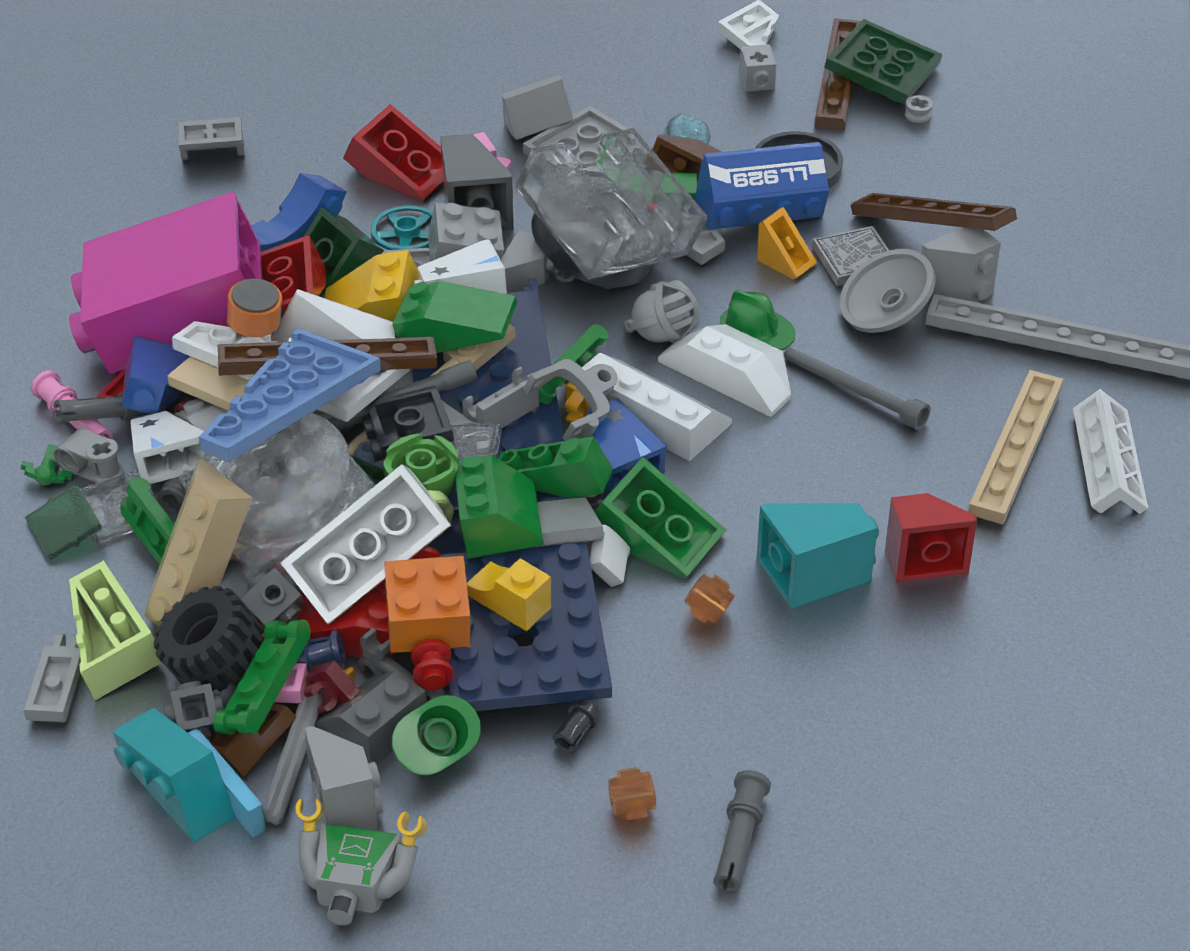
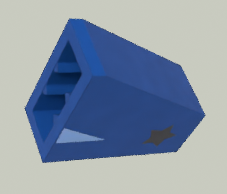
(626, 442)

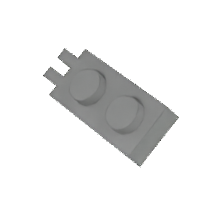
(54, 681)

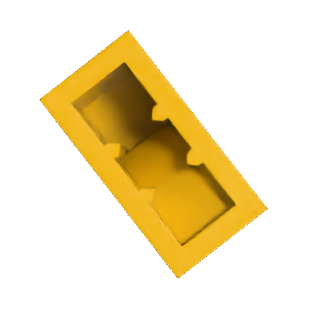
(514, 593)

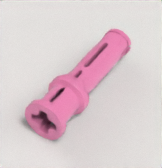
(49, 388)

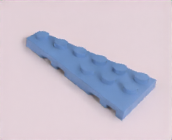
(285, 390)

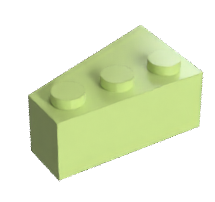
(110, 632)

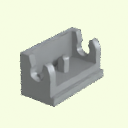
(210, 135)
(504, 404)

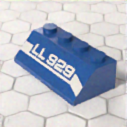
(754, 183)

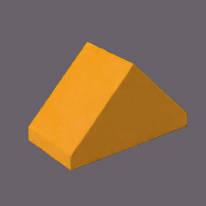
(782, 246)

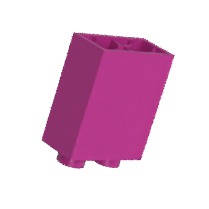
(162, 277)

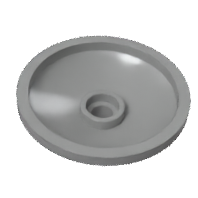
(887, 290)

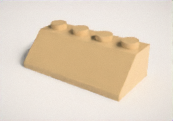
(199, 540)

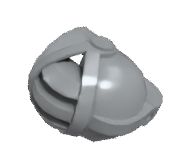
(658, 316)

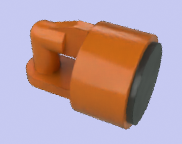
(254, 308)

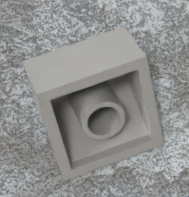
(964, 264)
(343, 780)

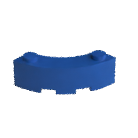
(299, 210)

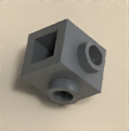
(268, 586)
(194, 696)

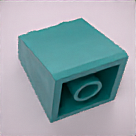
(816, 548)

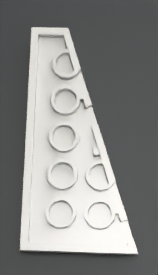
(201, 342)

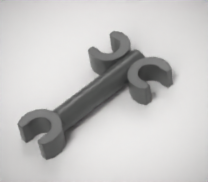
(376, 658)

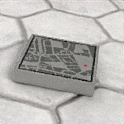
(847, 251)

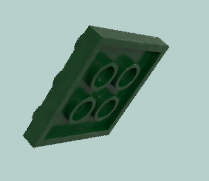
(883, 61)

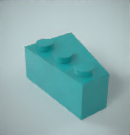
(175, 772)

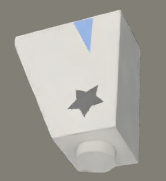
(472, 267)
(164, 446)

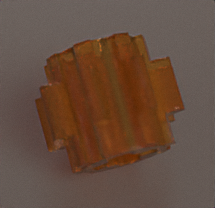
(709, 598)
(632, 793)

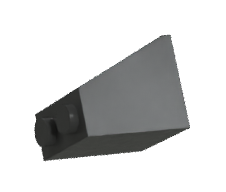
(476, 177)

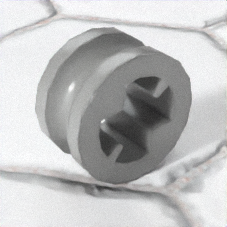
(918, 109)

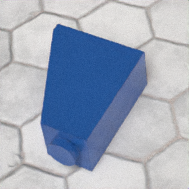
(146, 376)

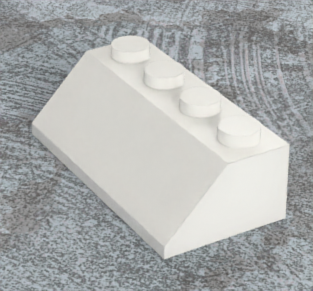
(671, 415)
(350, 552)

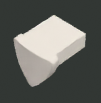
(609, 556)

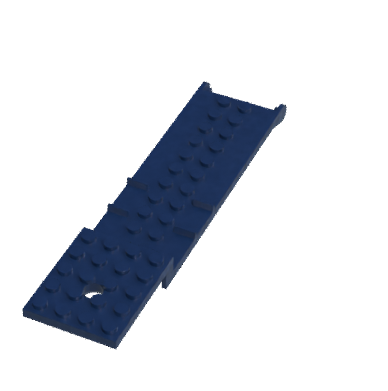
(568, 646)

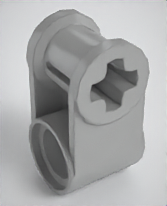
(89, 456)

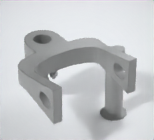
(592, 384)

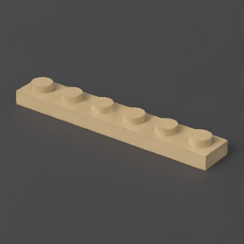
(1015, 447)

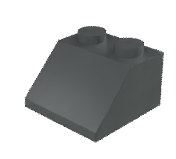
(374, 713)

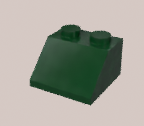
(340, 245)

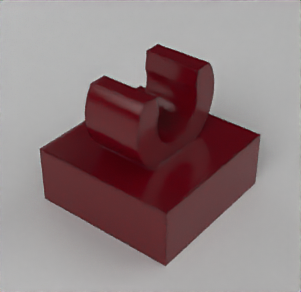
(332, 684)

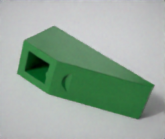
(563, 468)

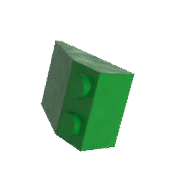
(454, 315)
(659, 520)

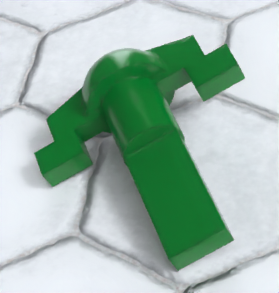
(46, 472)

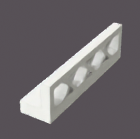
(1109, 453)

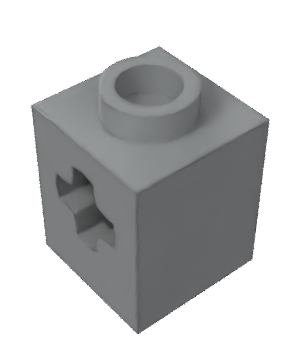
(754, 74)

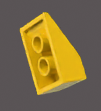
(376, 285)

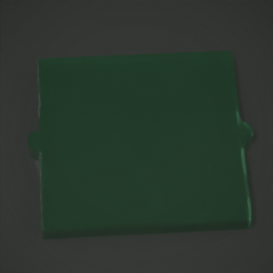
(63, 522)

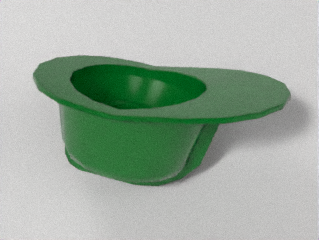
(756, 317)
(436, 735)

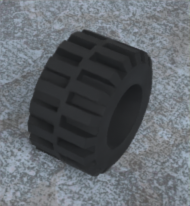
(209, 638)

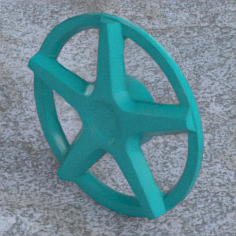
(405, 228)

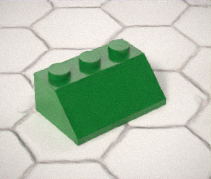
(496, 507)

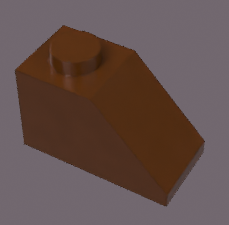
(682, 153)

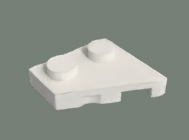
(749, 25)

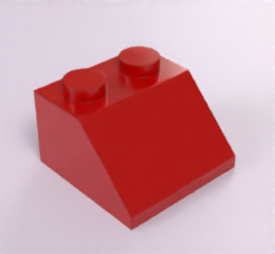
(928, 538)

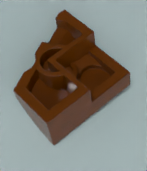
(245, 750)

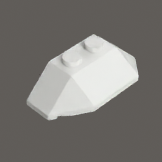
(733, 366)

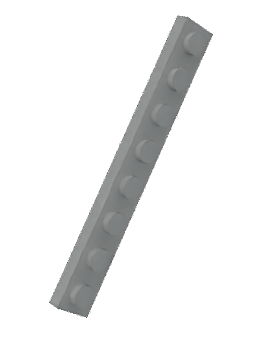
(1059, 336)

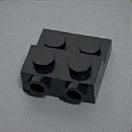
(403, 416)

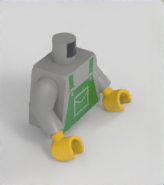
(355, 865)

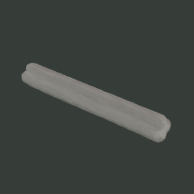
(291, 760)

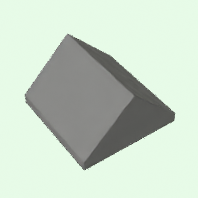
(536, 107)

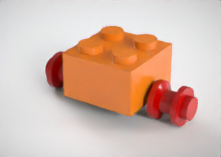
(428, 613)

